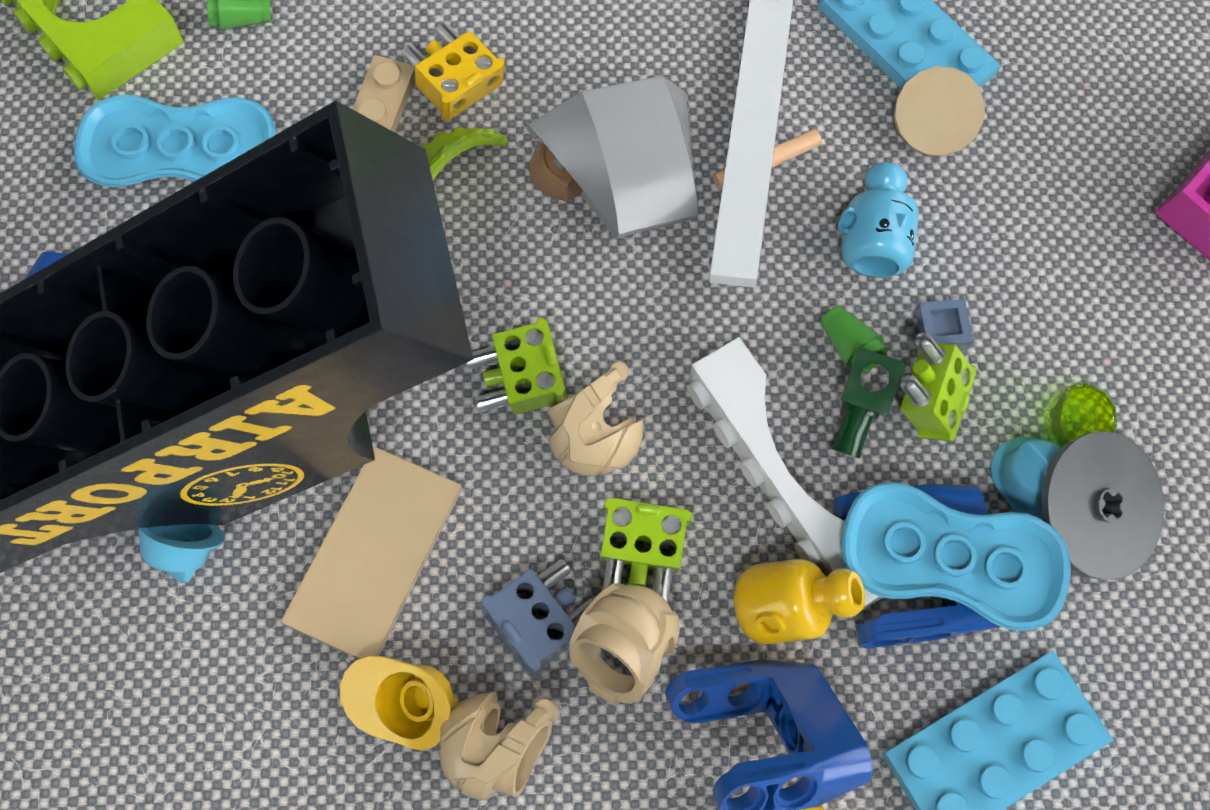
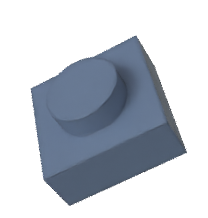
(946, 322)

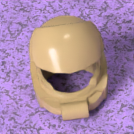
(584, 438)
(632, 626)
(489, 762)

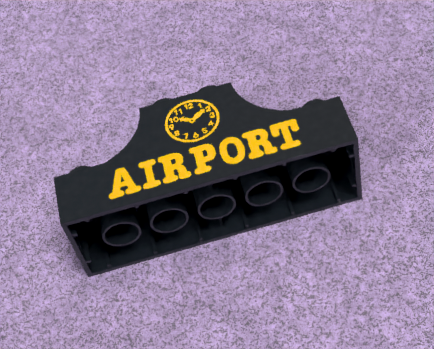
(225, 339)

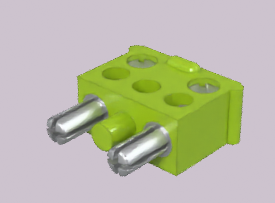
(540, 373)
(937, 389)
(646, 523)

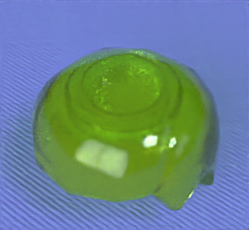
(1078, 411)

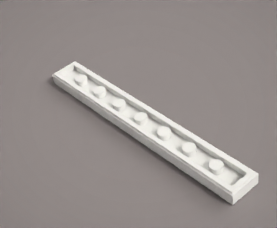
(751, 145)

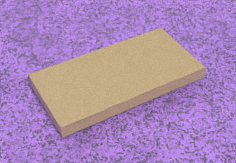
(372, 556)

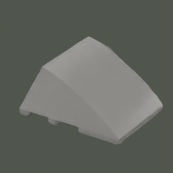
(626, 152)

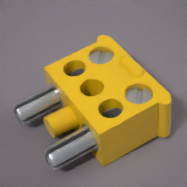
(456, 73)

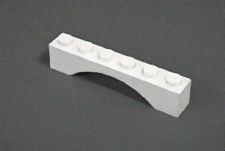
(734, 394)

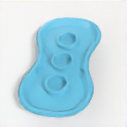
(141, 140)
(996, 564)

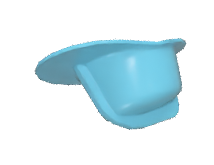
(1020, 471)
(179, 548)

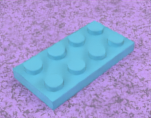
(909, 38)
(1000, 742)

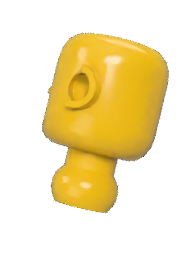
(794, 600)

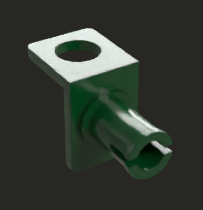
(865, 405)

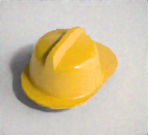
(397, 700)

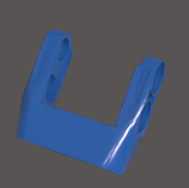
(932, 623)
(807, 717)

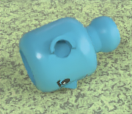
(880, 224)

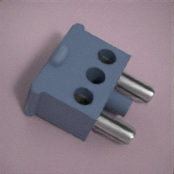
(522, 632)

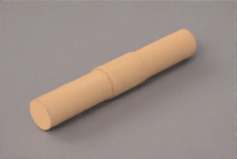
(784, 152)

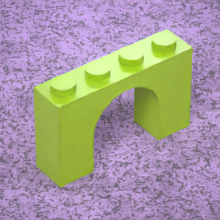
(104, 50)

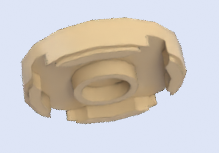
(939, 111)

